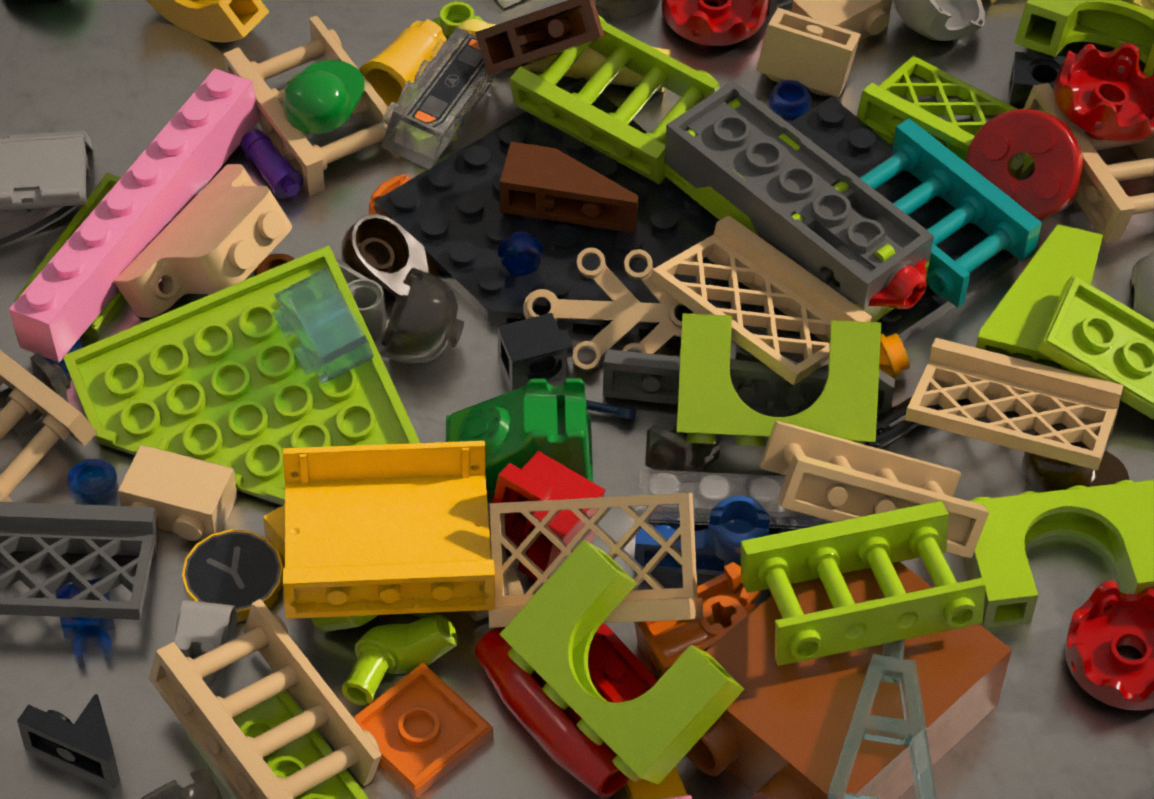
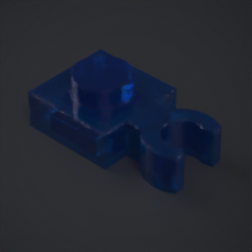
(86, 631)

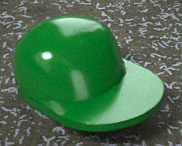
(323, 96)

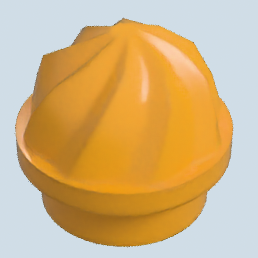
(893, 356)

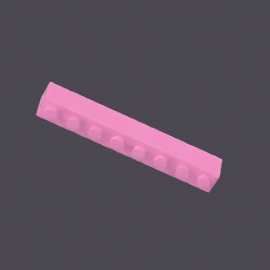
(133, 213)

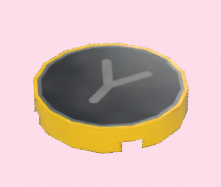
(233, 570)

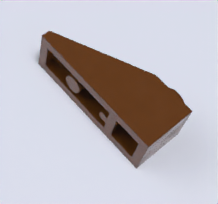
(539, 35)
(558, 188)

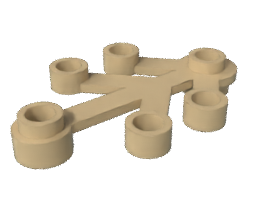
(623, 310)

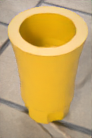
(401, 59)

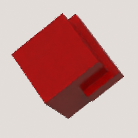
(540, 481)

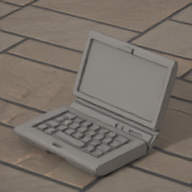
(43, 170)

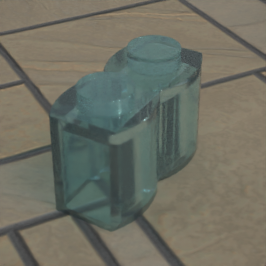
(323, 327)

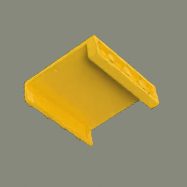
(386, 530)

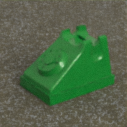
(527, 422)

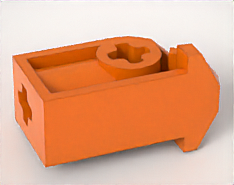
(724, 606)

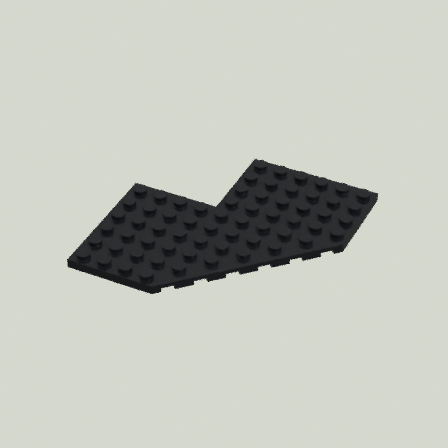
(460, 222)

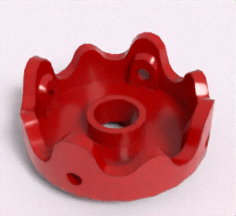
(715, 25)
(1104, 96)
(1050, 145)
(1091, 643)

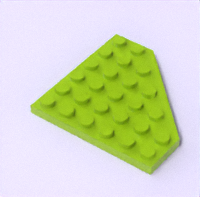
(228, 387)

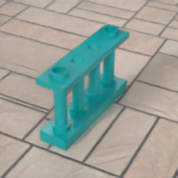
(971, 195)

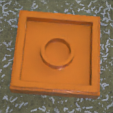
(423, 730)

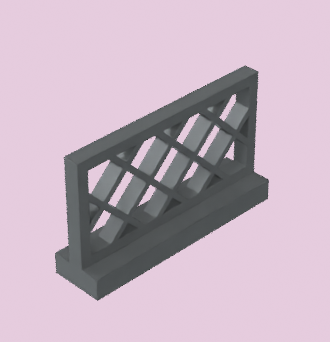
(76, 529)

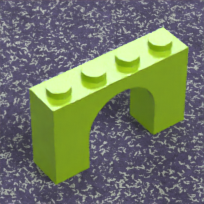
(1055, 23)
(712, 406)
(1109, 516)
(554, 640)

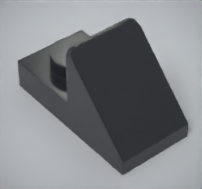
(78, 746)

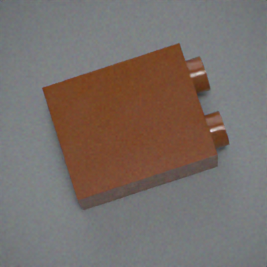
(795, 716)

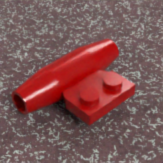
(615, 675)

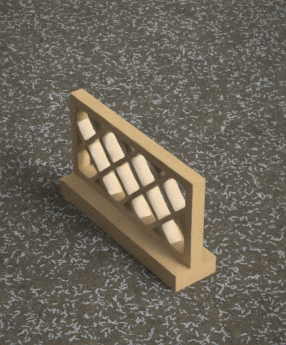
(773, 283)
(1032, 390)
(638, 605)

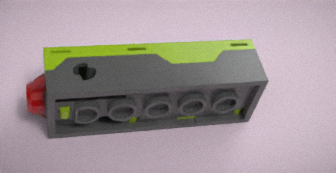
(799, 199)

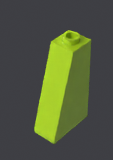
(1027, 306)

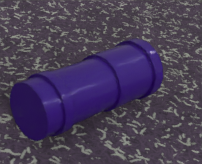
(273, 166)

